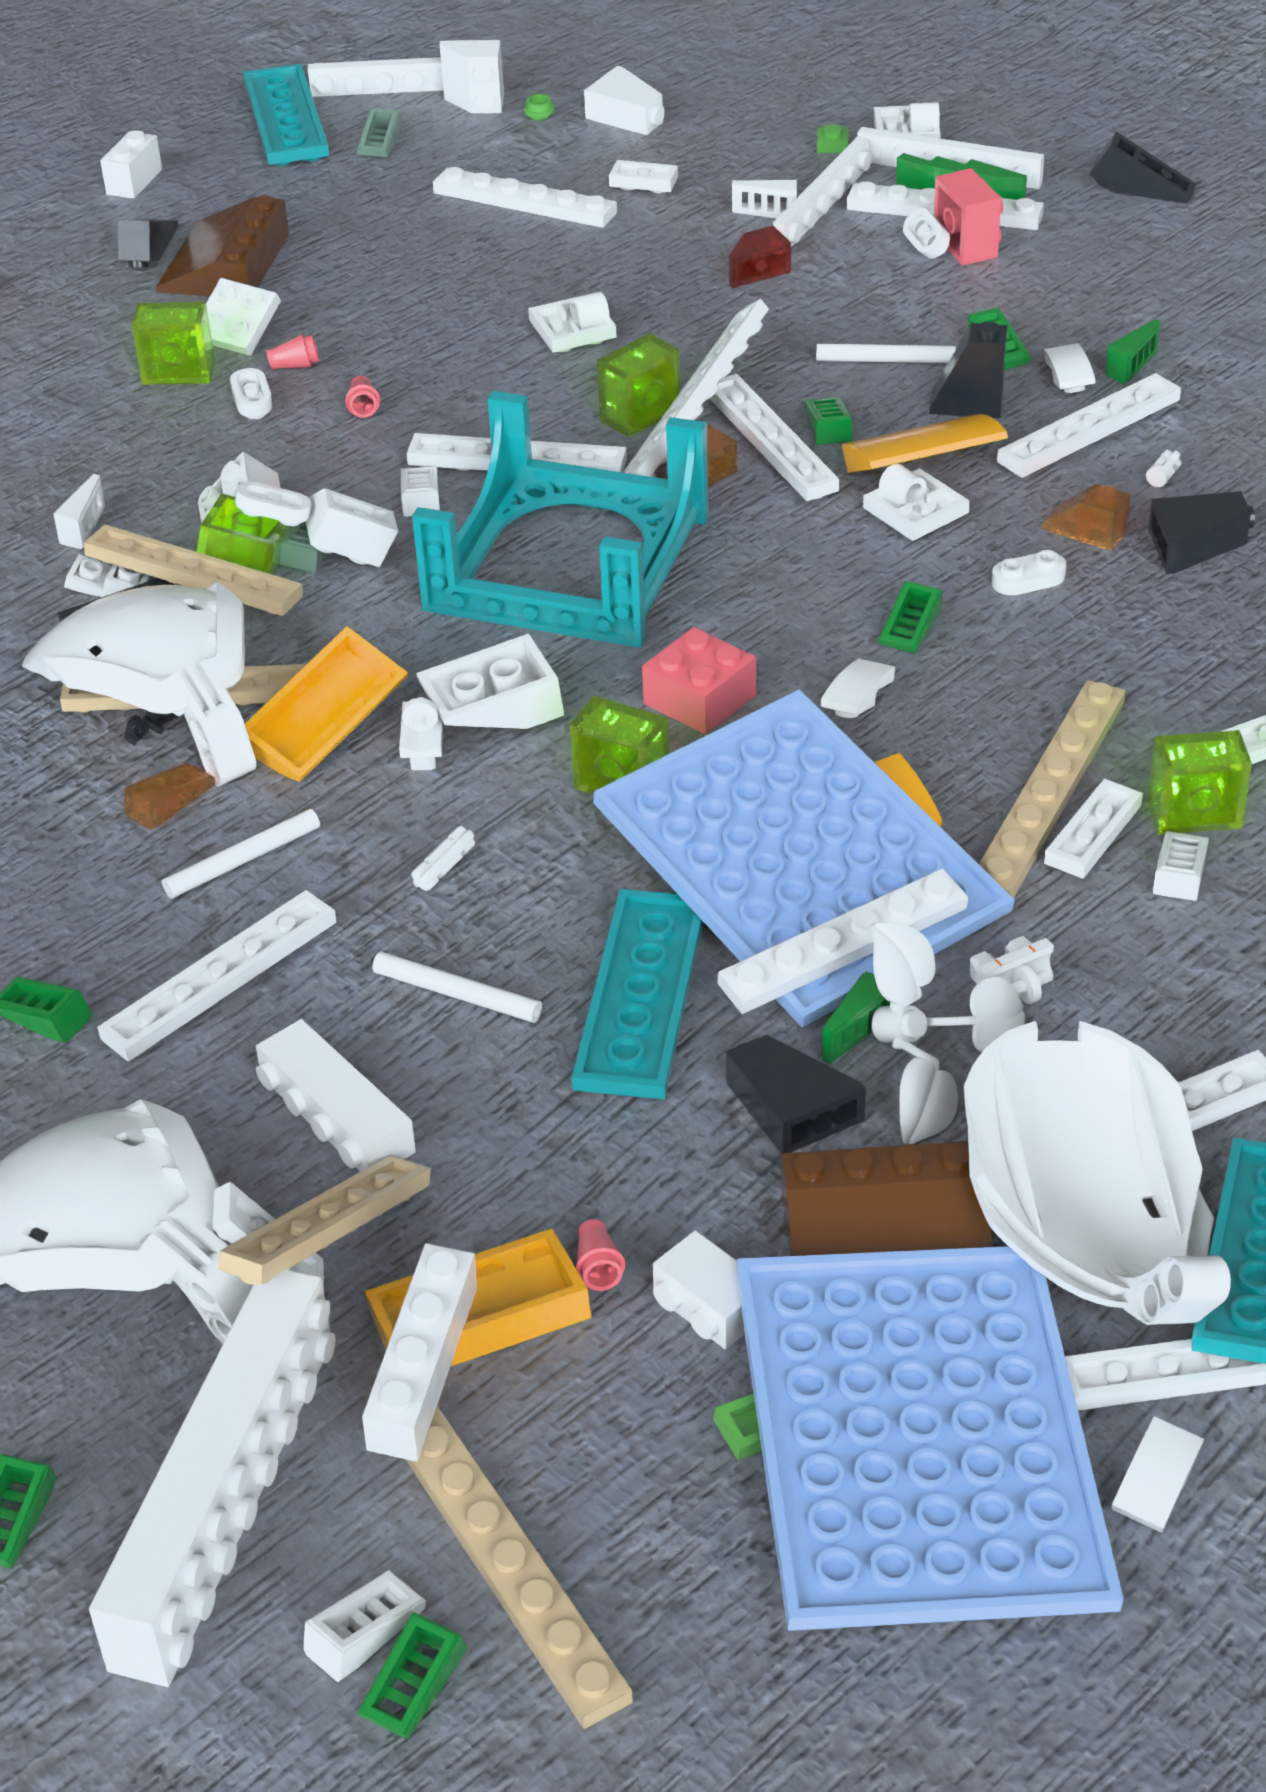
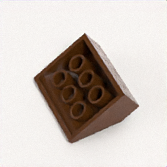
(229, 245)
(882, 1200)

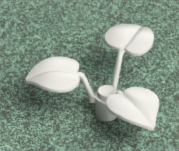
(901, 966)

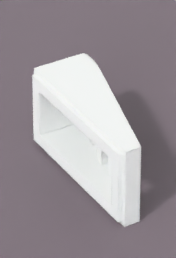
(777, 188)
(419, 489)
(80, 513)
(1180, 866)
(341, 1651)

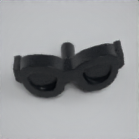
(138, 726)

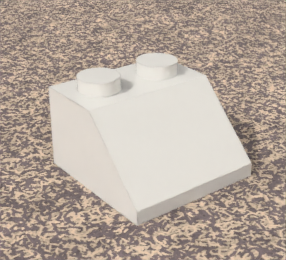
(473, 75)

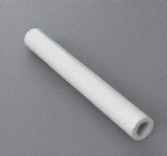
(884, 353)
(240, 853)
(457, 987)

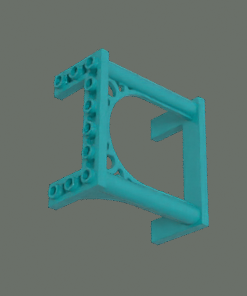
(628, 570)

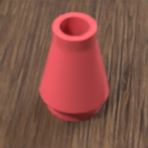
(295, 353)
(362, 398)
(598, 1257)

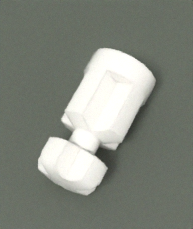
(1163, 468)

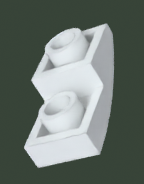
(1069, 367)
(101, 579)
(856, 687)
(1157, 1474)

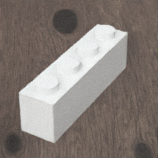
(333, 1097)
(420, 1352)

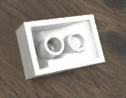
(496, 687)

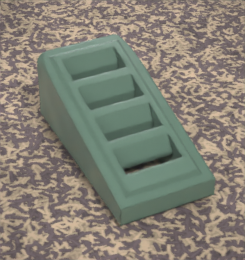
(379, 132)
(298, 552)

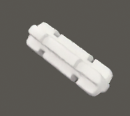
(443, 858)

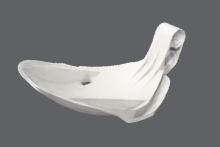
(163, 653)
(1066, 1153)
(121, 1211)

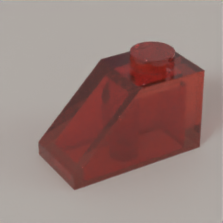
(759, 256)

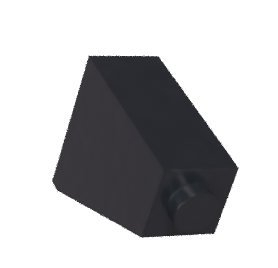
(974, 374)
(1198, 527)
(792, 1093)

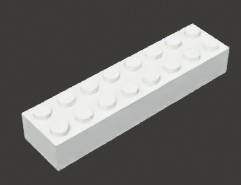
(212, 1480)

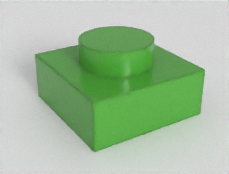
(832, 139)
(739, 1426)

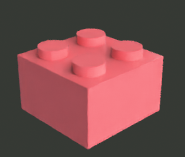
(970, 215)
(699, 680)

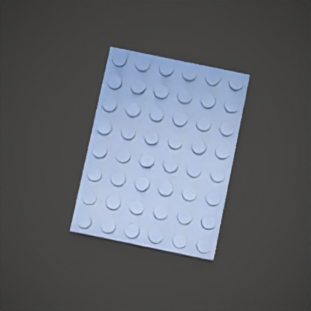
(786, 831)
(921, 1440)

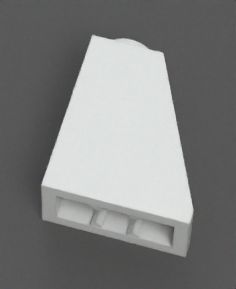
(624, 102)

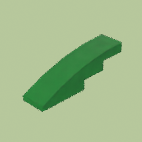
(922, 173)

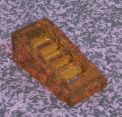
(165, 794)

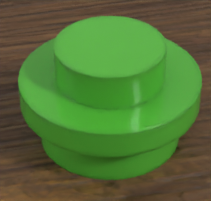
(539, 107)

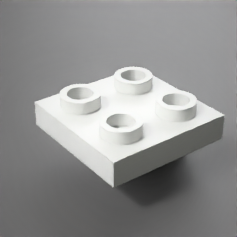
(913, 119)
(239, 315)
(573, 322)
(914, 502)

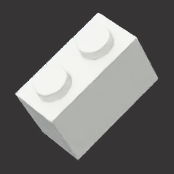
(131, 164)
(702, 1288)

